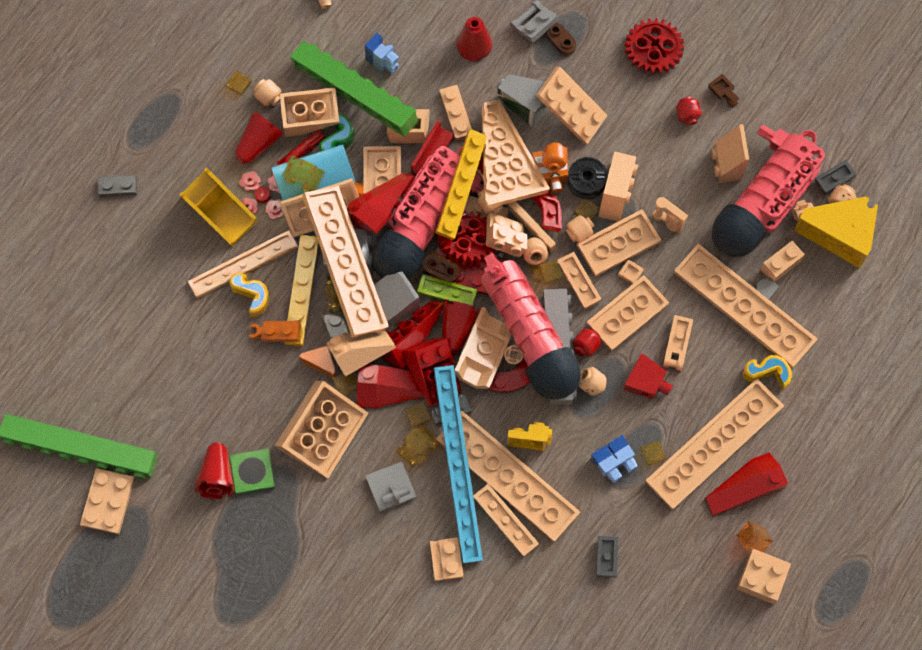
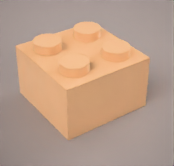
(763, 576)

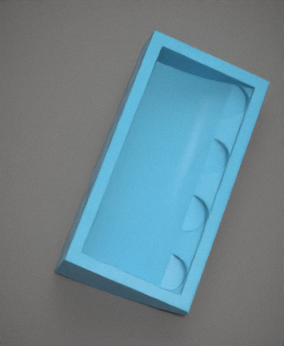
(332, 161)

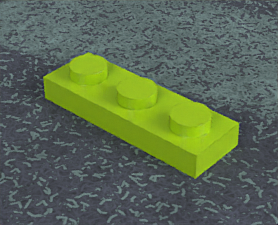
(442, 289)

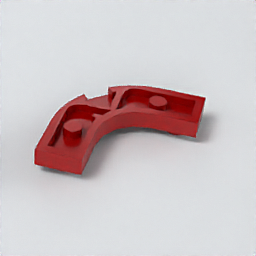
(550, 212)
(510, 381)

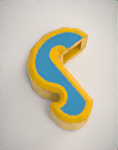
(252, 289)
(770, 365)

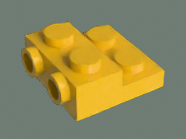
(535, 439)

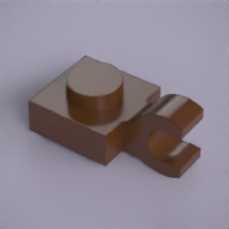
(723, 88)

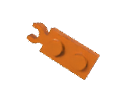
(277, 331)

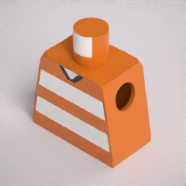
(552, 178)

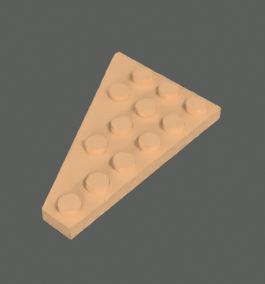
(507, 164)

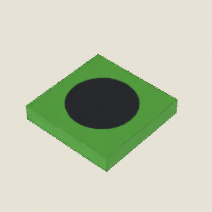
(252, 471)

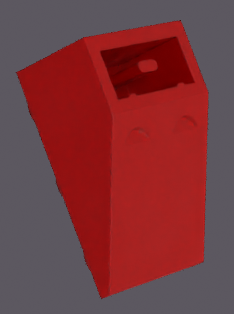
(421, 362)

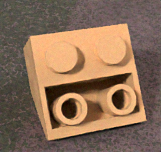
(417, 134)

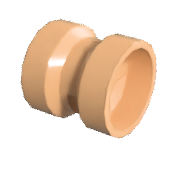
(513, 354)

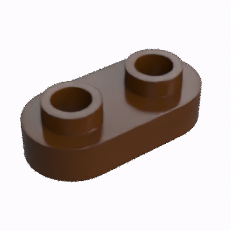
(561, 37)
(441, 269)

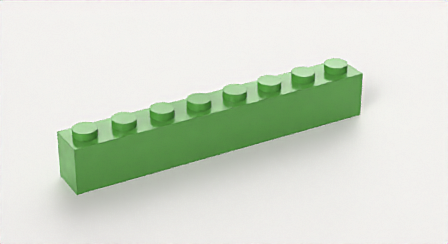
(354, 88)
(78, 445)

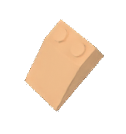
(308, 111)
(731, 156)
(358, 351)

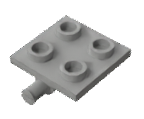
(390, 486)

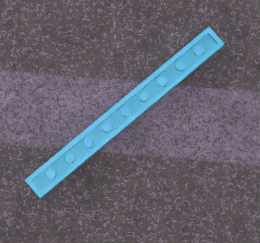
(458, 464)

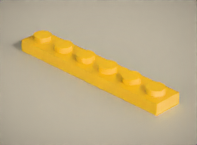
(461, 184)
(303, 284)

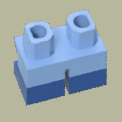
(381, 56)
(612, 457)

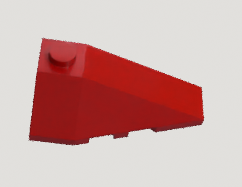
(373, 208)
(412, 333)
(385, 386)
(752, 481)

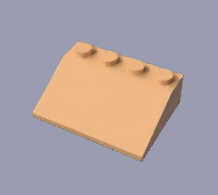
(321, 429)

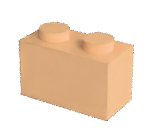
(782, 262)

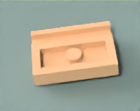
(446, 559)

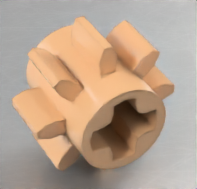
(799, 209)

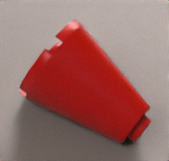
(474, 40)
(256, 138)
(457, 323)
(215, 473)

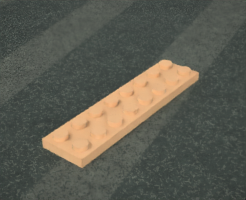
(345, 261)
(745, 305)
(714, 444)
(515, 481)

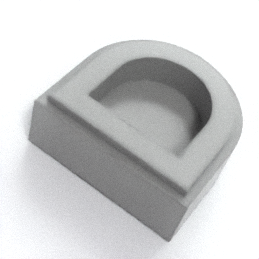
(767, 287)

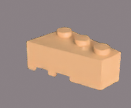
(617, 186)

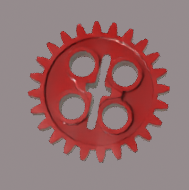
(654, 46)
(469, 236)

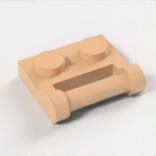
(674, 219)

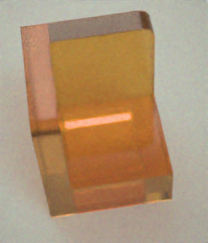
(754, 537)

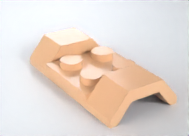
(482, 351)

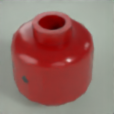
(688, 110)
(587, 342)

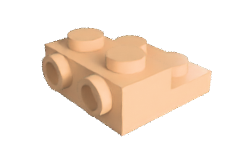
(505, 235)

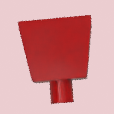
(647, 379)

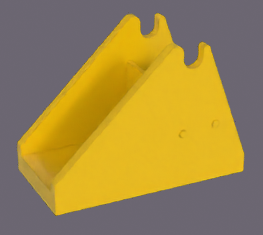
(219, 207)
(841, 228)

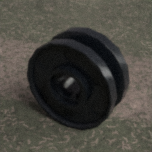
(587, 188)

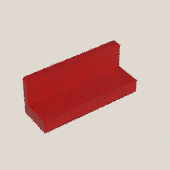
(437, 138)

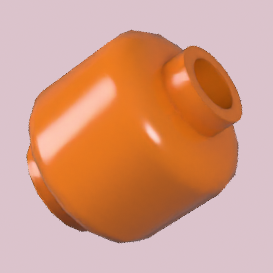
(554, 156)

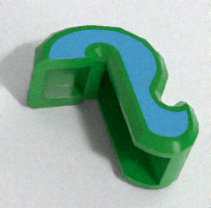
(343, 136)

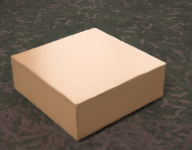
(630, 272)

